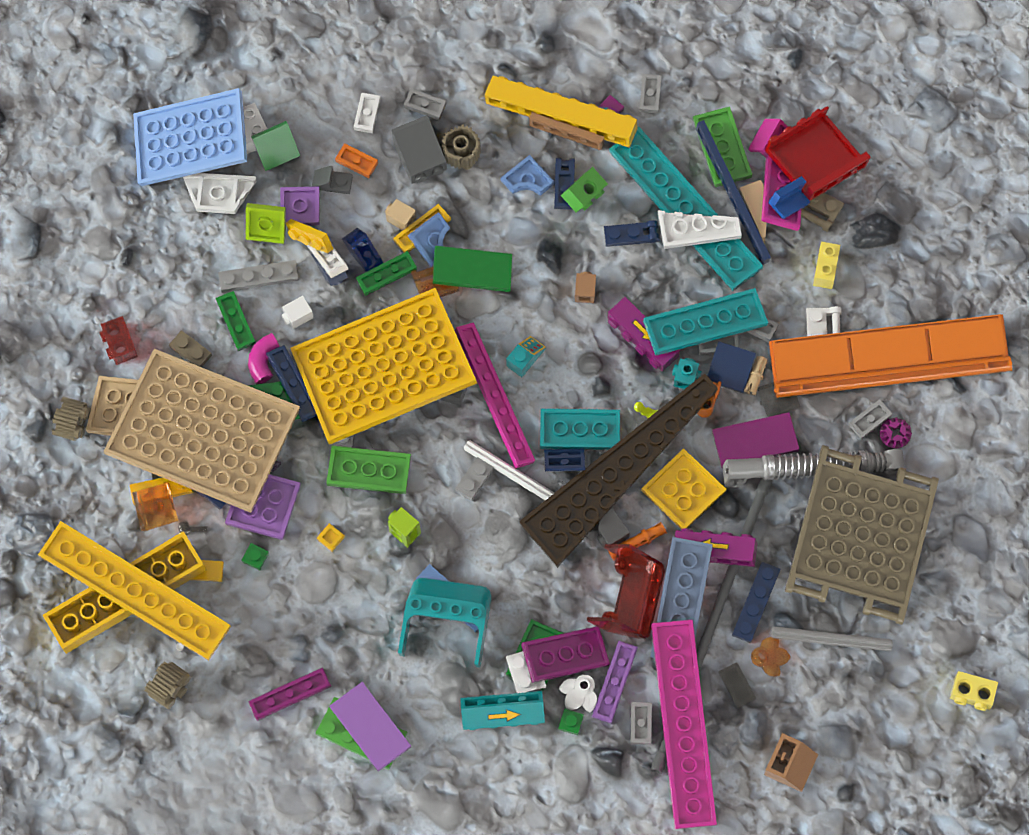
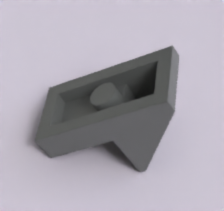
(332, 181)

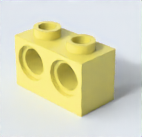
(826, 265)
(974, 684)

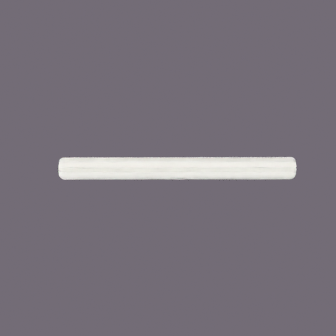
(508, 470)

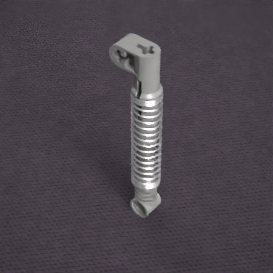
(769, 467)

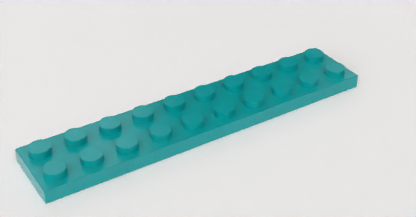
(675, 194)

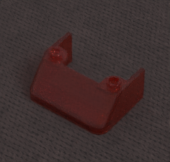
(637, 593)

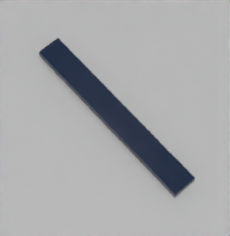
(733, 192)

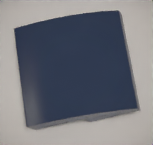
(731, 366)
(564, 459)

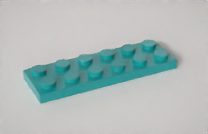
(705, 321)

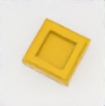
(330, 537)

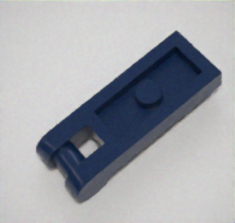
(563, 181)
(631, 234)

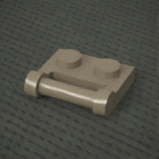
(826, 206)

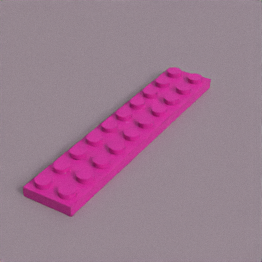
(683, 724)

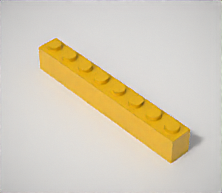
(525, 99)

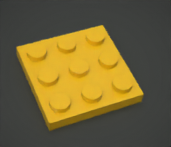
(683, 489)

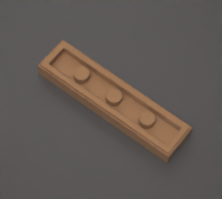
(566, 131)

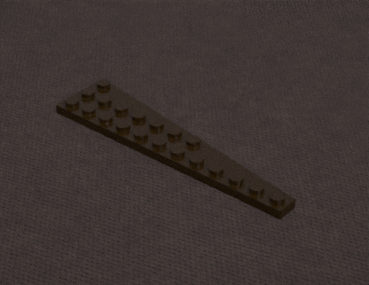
(580, 504)

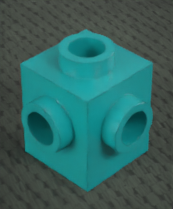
(685, 373)

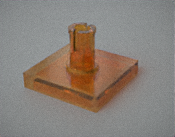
(155, 506)

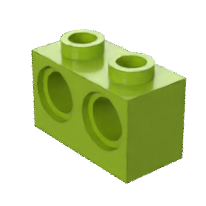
(403, 526)

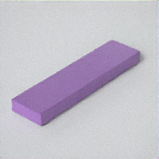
(614, 682)

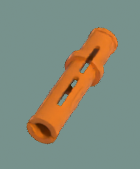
(644, 537)

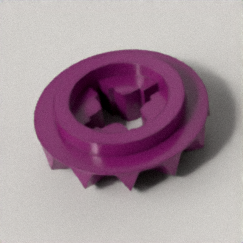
(897, 441)

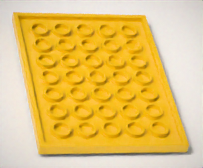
(383, 366)

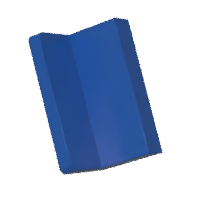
(789, 198)

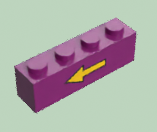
(630, 323)
(726, 547)

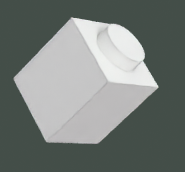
(297, 312)

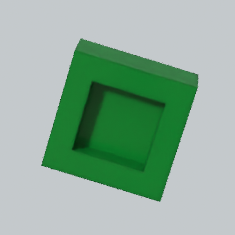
(255, 556)
(571, 722)

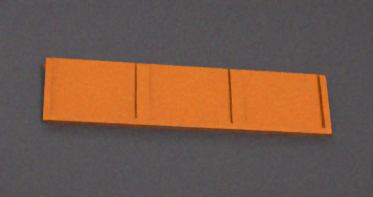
(889, 356)

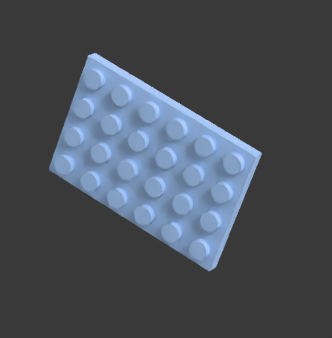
(190, 137)

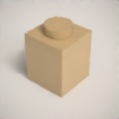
(400, 214)

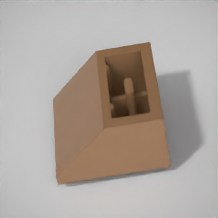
(791, 762)

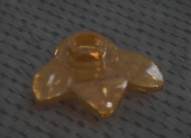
(773, 656)

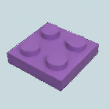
(301, 204)

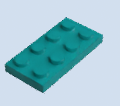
(579, 429)

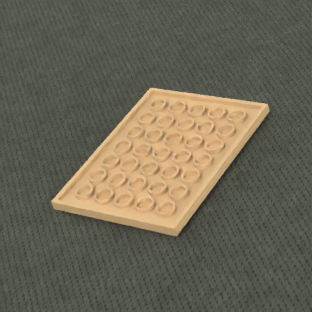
(202, 430)

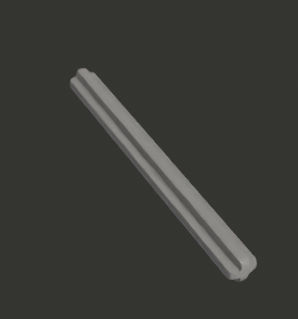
(831, 638)

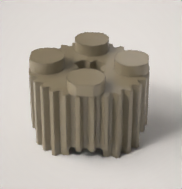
(458, 156)
(71, 419)
(168, 684)

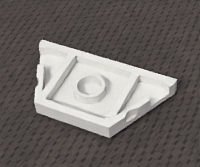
(218, 191)

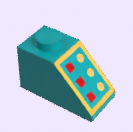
(524, 355)

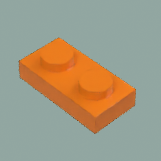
(356, 160)

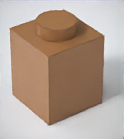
(585, 287)

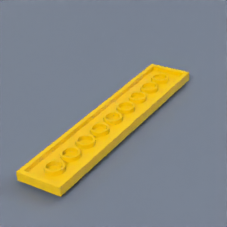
(134, 590)

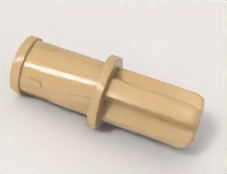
(756, 375)

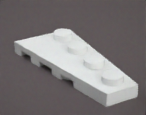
(695, 229)

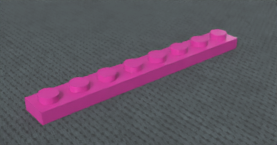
(494, 395)

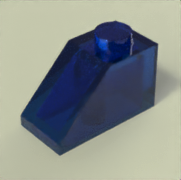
(362, 249)

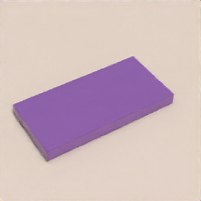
(370, 726)

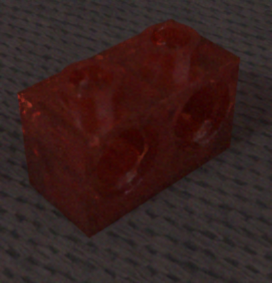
(121, 339)

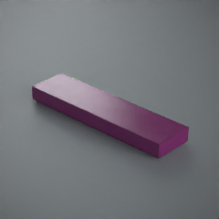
(289, 694)

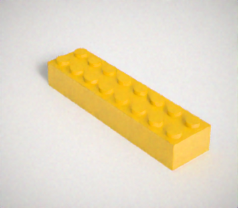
(92, 613)

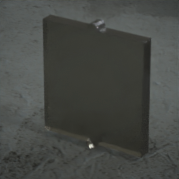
(773, 405)

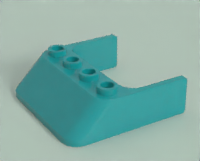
(448, 602)

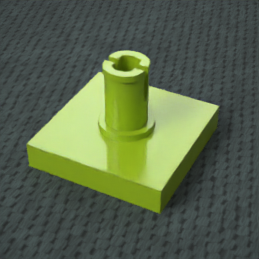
(265, 223)

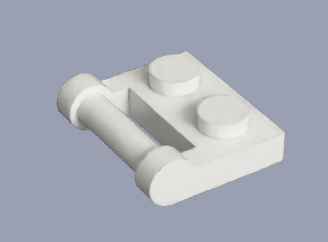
(816, 320)

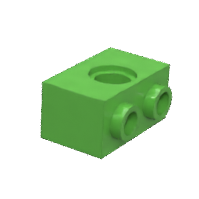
(592, 183)

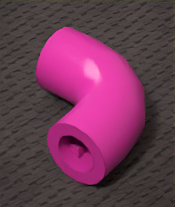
(258, 360)

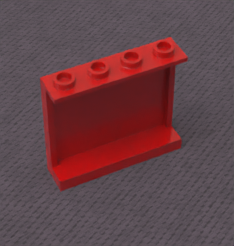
(816, 153)

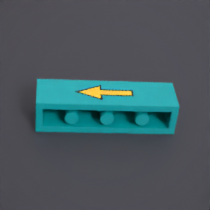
(502, 710)

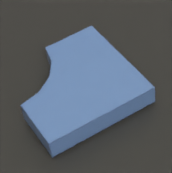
(527, 176)
(428, 236)

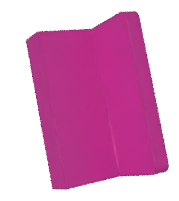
(768, 129)

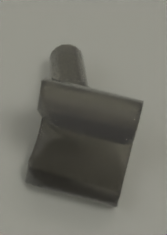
(184, 526)

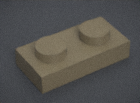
(190, 349)

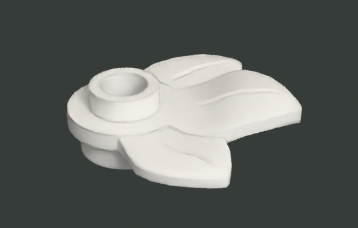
(578, 696)

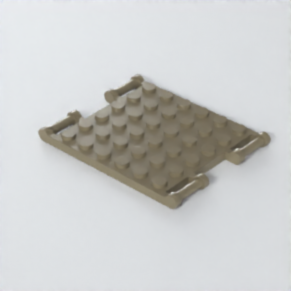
(862, 534)

